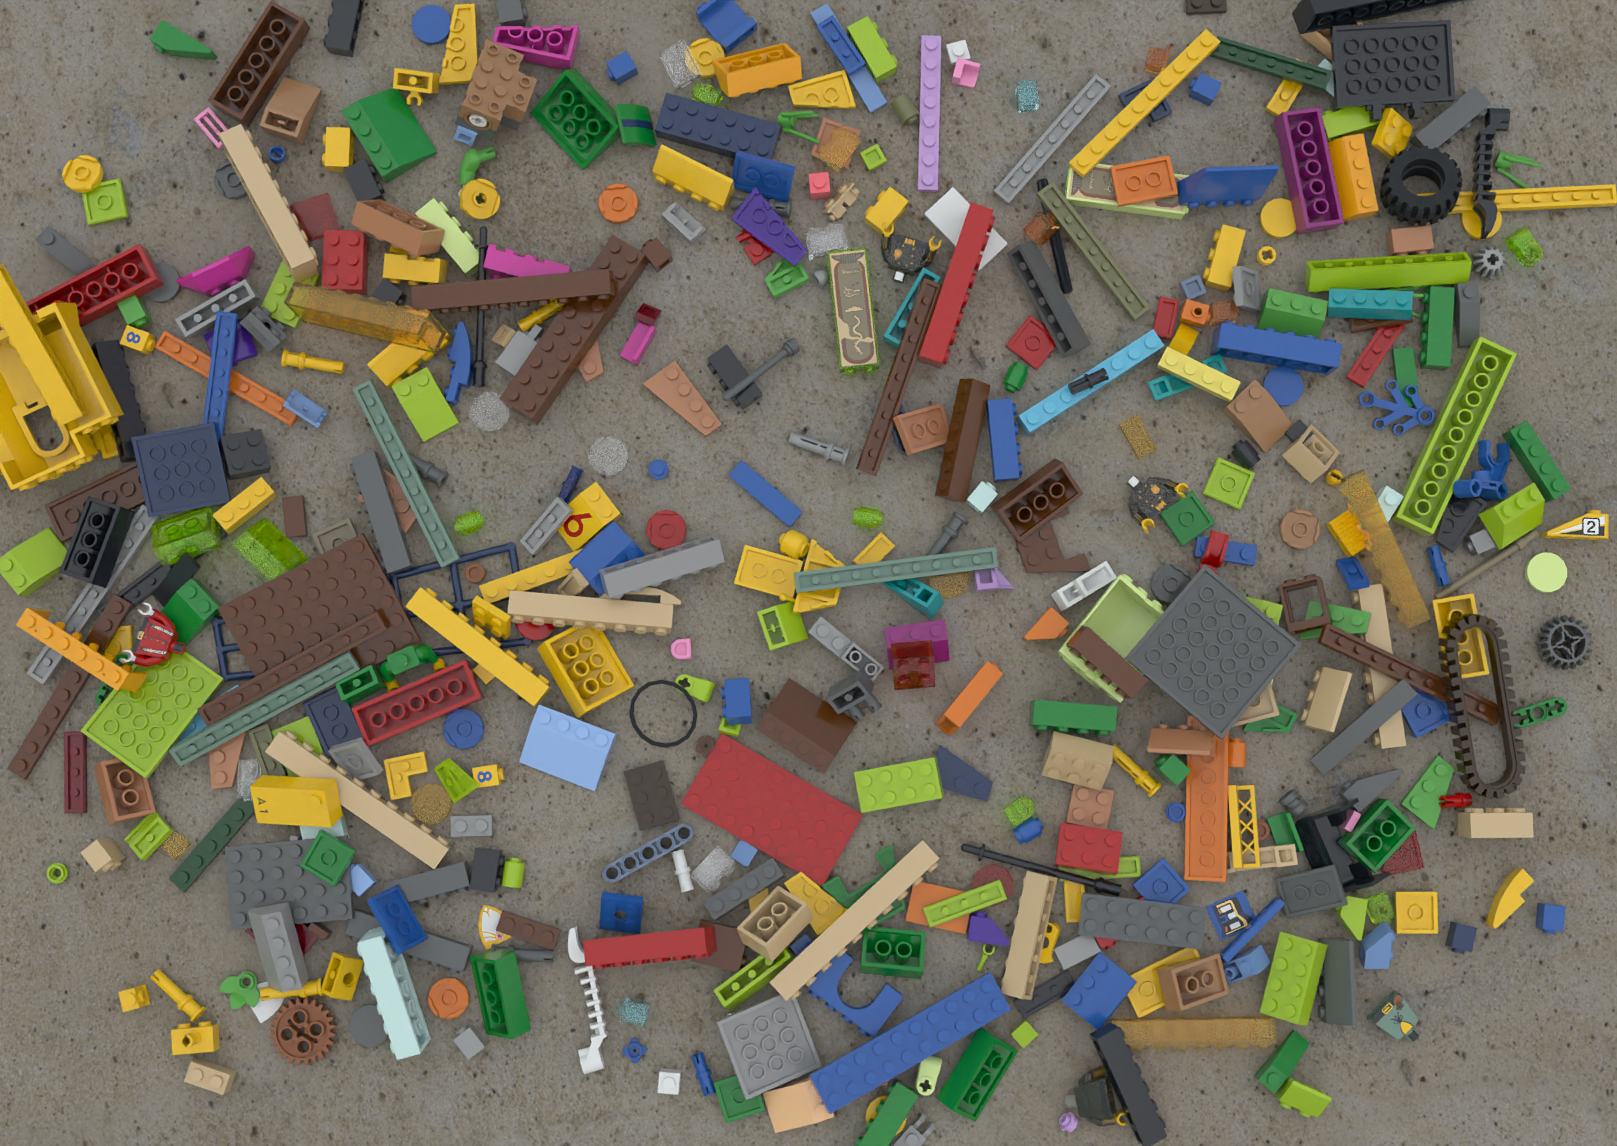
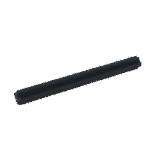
(1057, 250)

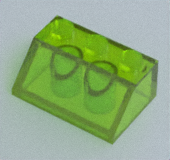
(189, 532)
(269, 549)

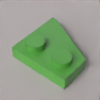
(785, 278)

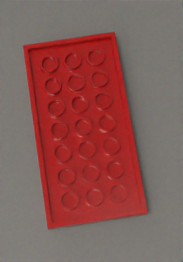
(771, 809)

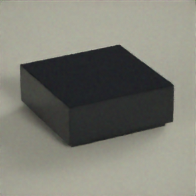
(1296, 430)

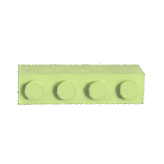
(454, 241)

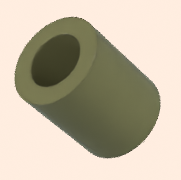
(905, 109)

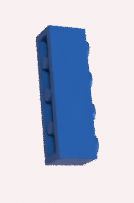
(1003, 440)

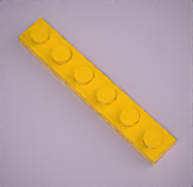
(528, 578)

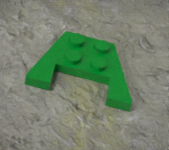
(838, 891)

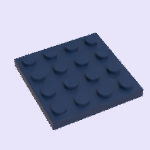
(181, 469)

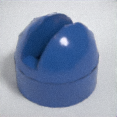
(279, 151)

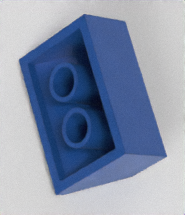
(603, 551)
(1099, 991)

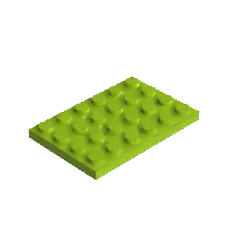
(148, 723)

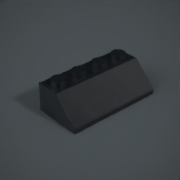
(97, 542)

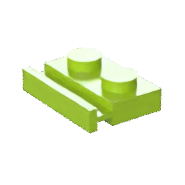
(148, 835)

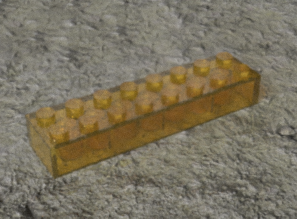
(366, 316)

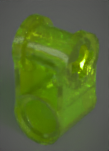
(1523, 245)

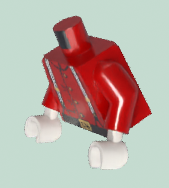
(155, 640)

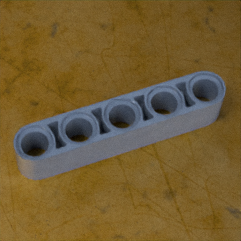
(639, 857)

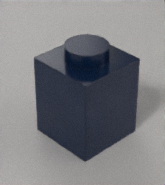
(1461, 937)

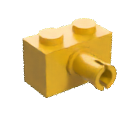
(195, 1039)

